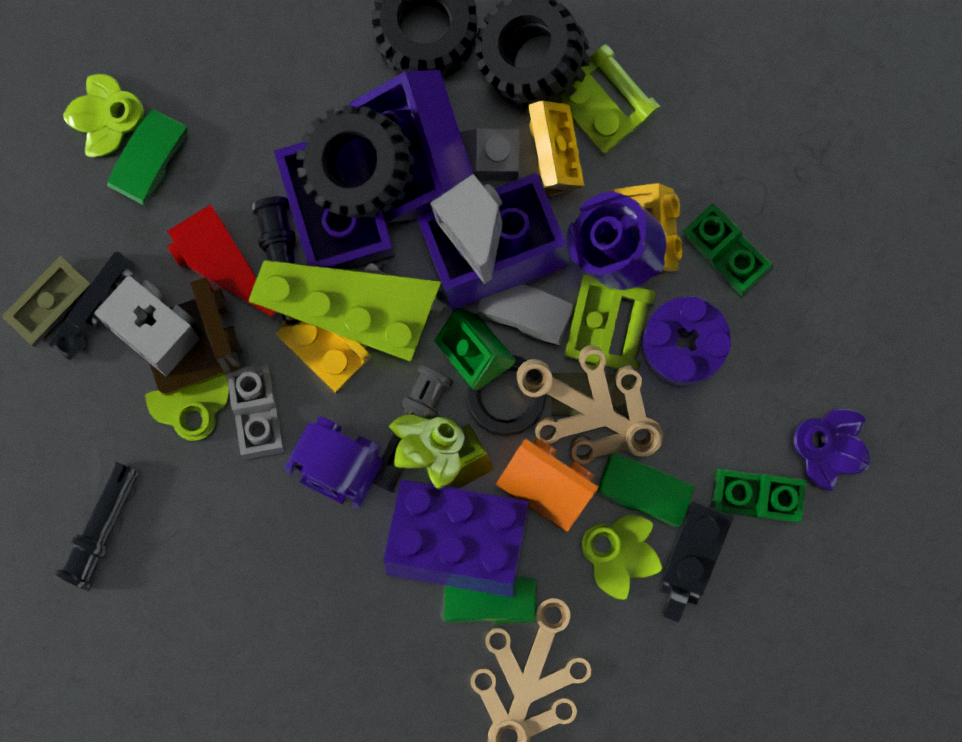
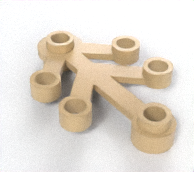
(595, 411)
(528, 686)

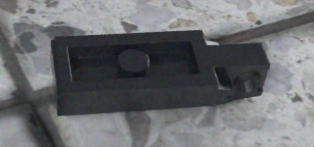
(70, 337)
(694, 557)

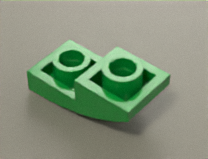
(146, 155)
(727, 250)
(645, 489)
(759, 495)
(475, 606)

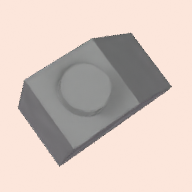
(493, 153)
(472, 222)

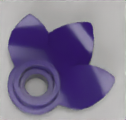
(838, 447)

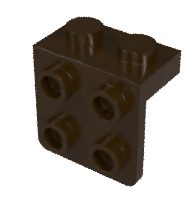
(213, 353)

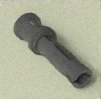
(421, 402)

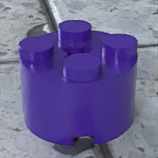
(617, 241)
(688, 317)
(335, 462)

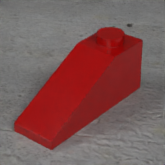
(213, 254)

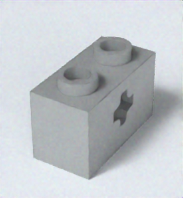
(126, 316)

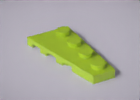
(358, 305)

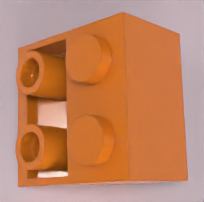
(547, 484)

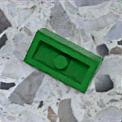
(473, 348)

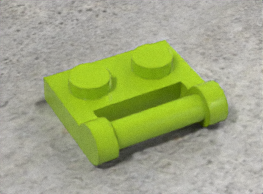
(597, 113)
(596, 319)

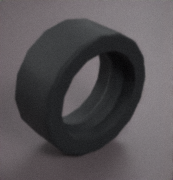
(511, 426)

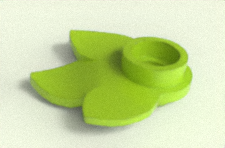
(98, 114)
(202, 399)
(425, 447)
(626, 557)

